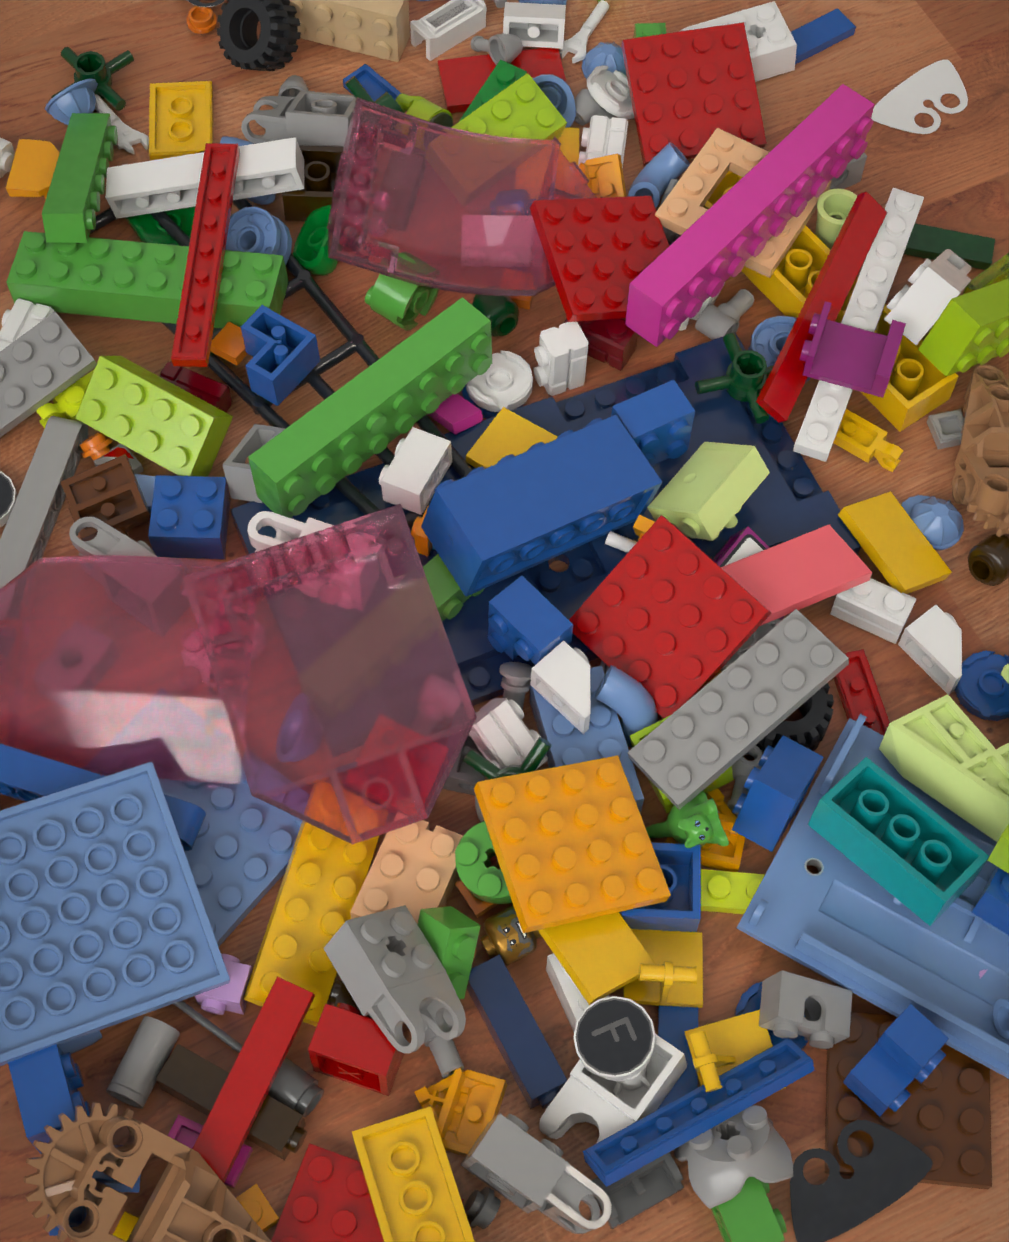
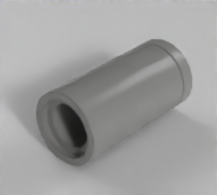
(143, 1062)

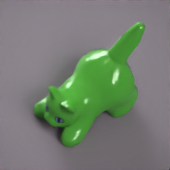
(692, 824)

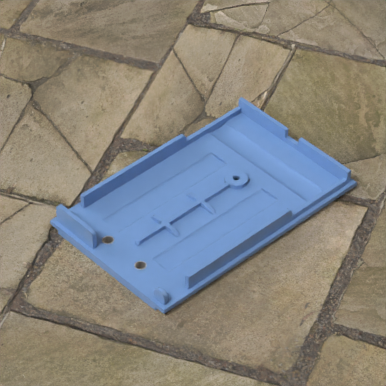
(870, 940)

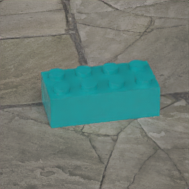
(898, 840)

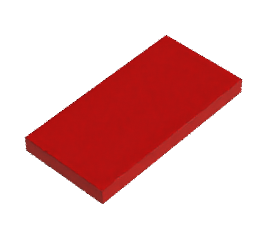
(465, 76)

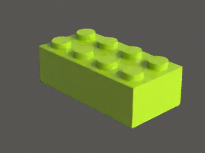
(518, 113)
(970, 330)
(153, 417)

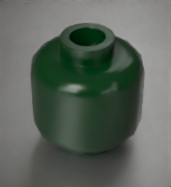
(500, 310)

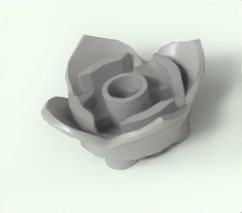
(732, 1152)

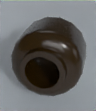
(990, 560)

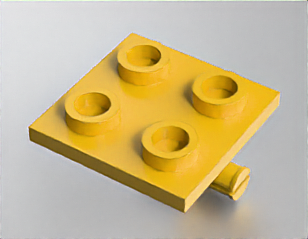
(677, 972)
(725, 1045)

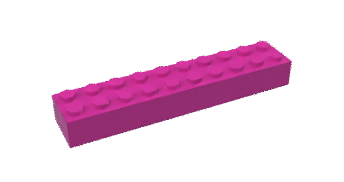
(748, 216)

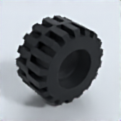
(276, 37)
(811, 728)

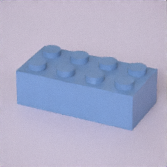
(600, 741)

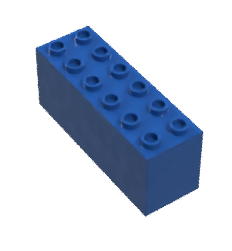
(539, 503)

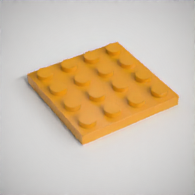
(571, 843)

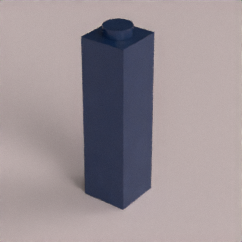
(515, 1032)

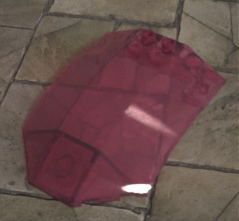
(446, 202)
(112, 669)
(336, 675)

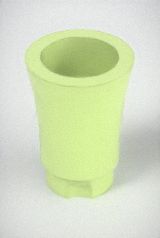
(832, 212)

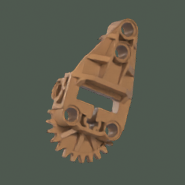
(985, 446)
(184, 1207)

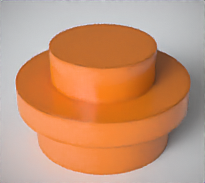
(201, 20)
(95, 446)

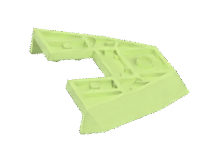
(953, 762)

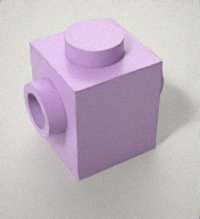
(229, 996)

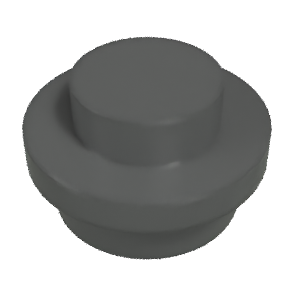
(481, 1208)

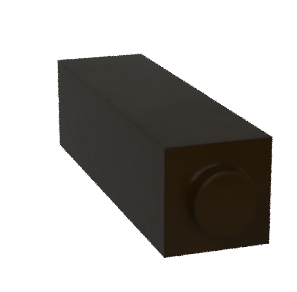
(199, 1084)

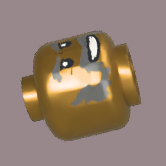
(506, 937)

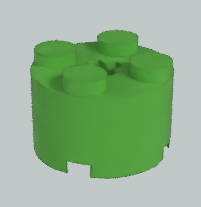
(400, 300)
(474, 867)

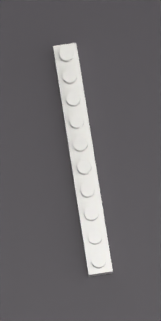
(862, 312)

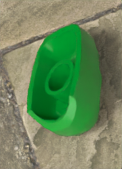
(312, 244)

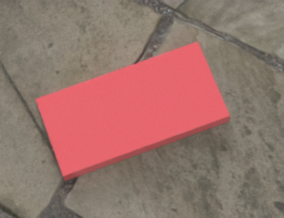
(800, 572)

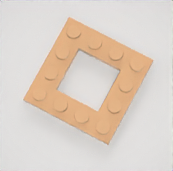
(718, 156)

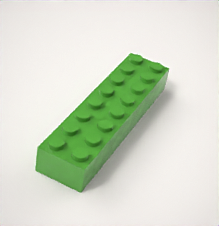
(138, 279)
(372, 410)

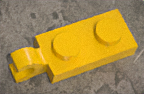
(866, 441)

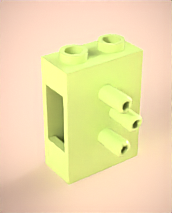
(710, 489)

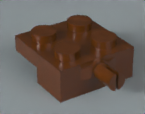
(107, 494)

